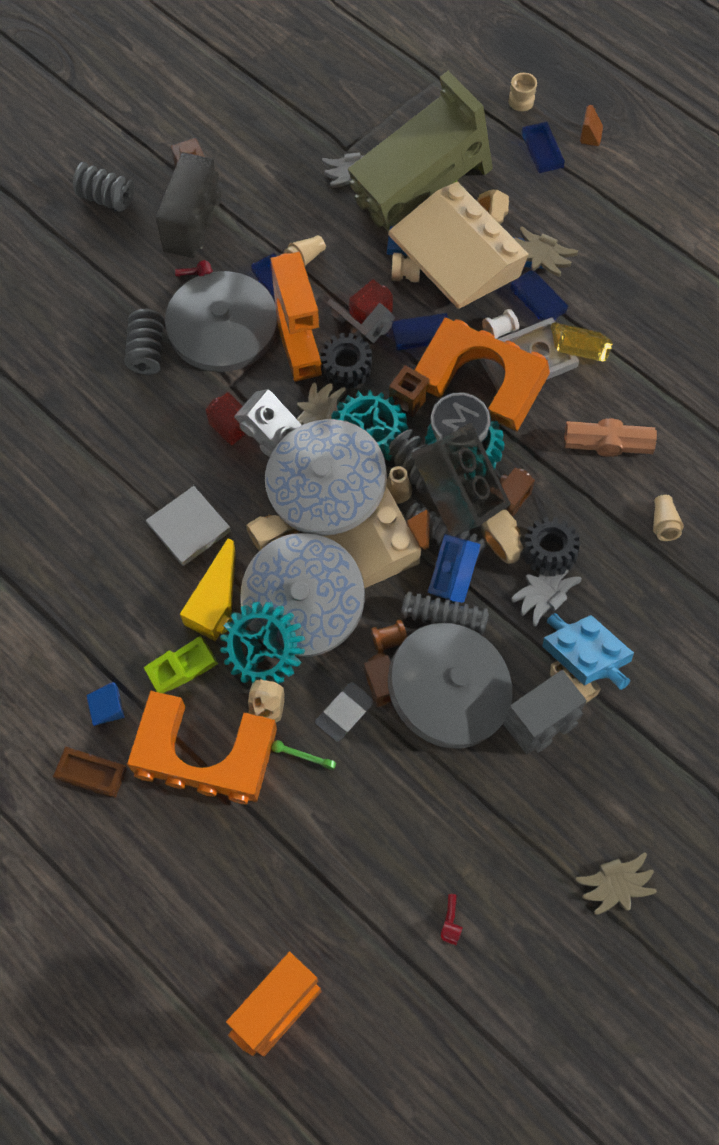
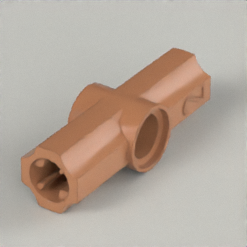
(610, 437)

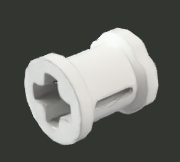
(502, 324)

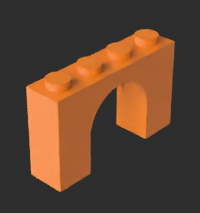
(296, 315)
(458, 344)
(237, 775)
(273, 1006)

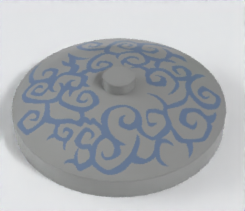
(326, 477)
(313, 582)

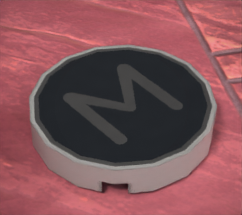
(457, 411)

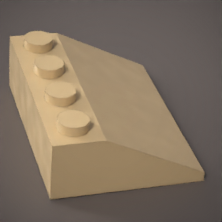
(459, 245)
(381, 543)

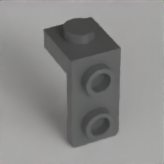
(375, 325)

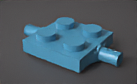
(588, 650)

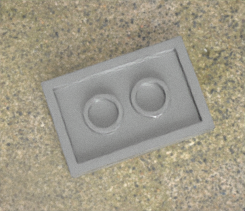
(536, 339)

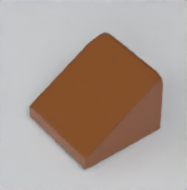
(591, 128)
(420, 528)

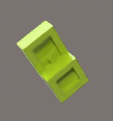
(181, 666)

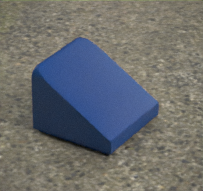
(105, 704)

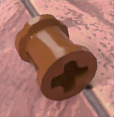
(388, 636)

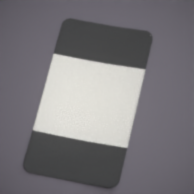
(344, 711)

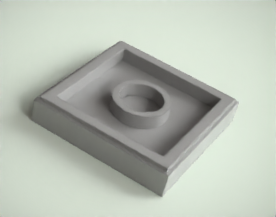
(188, 525)

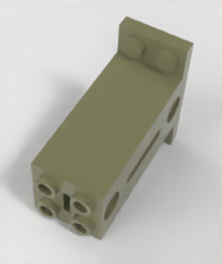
(423, 155)

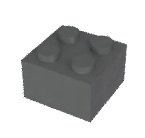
(545, 712)

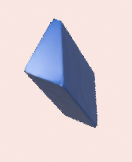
(454, 568)

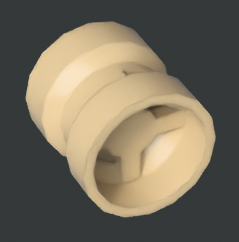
(522, 91)
(404, 267)

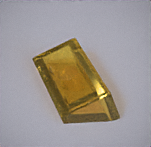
(581, 342)

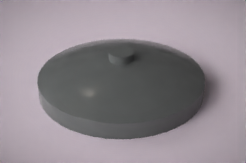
(221, 321)
(450, 685)

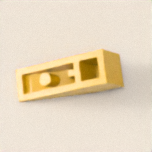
(212, 599)

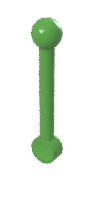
(278, 746)

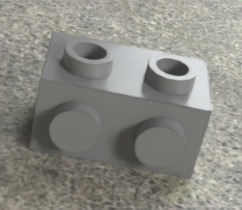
(266, 420)

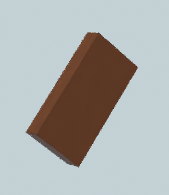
(90, 772)

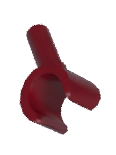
(202, 268)
(450, 931)

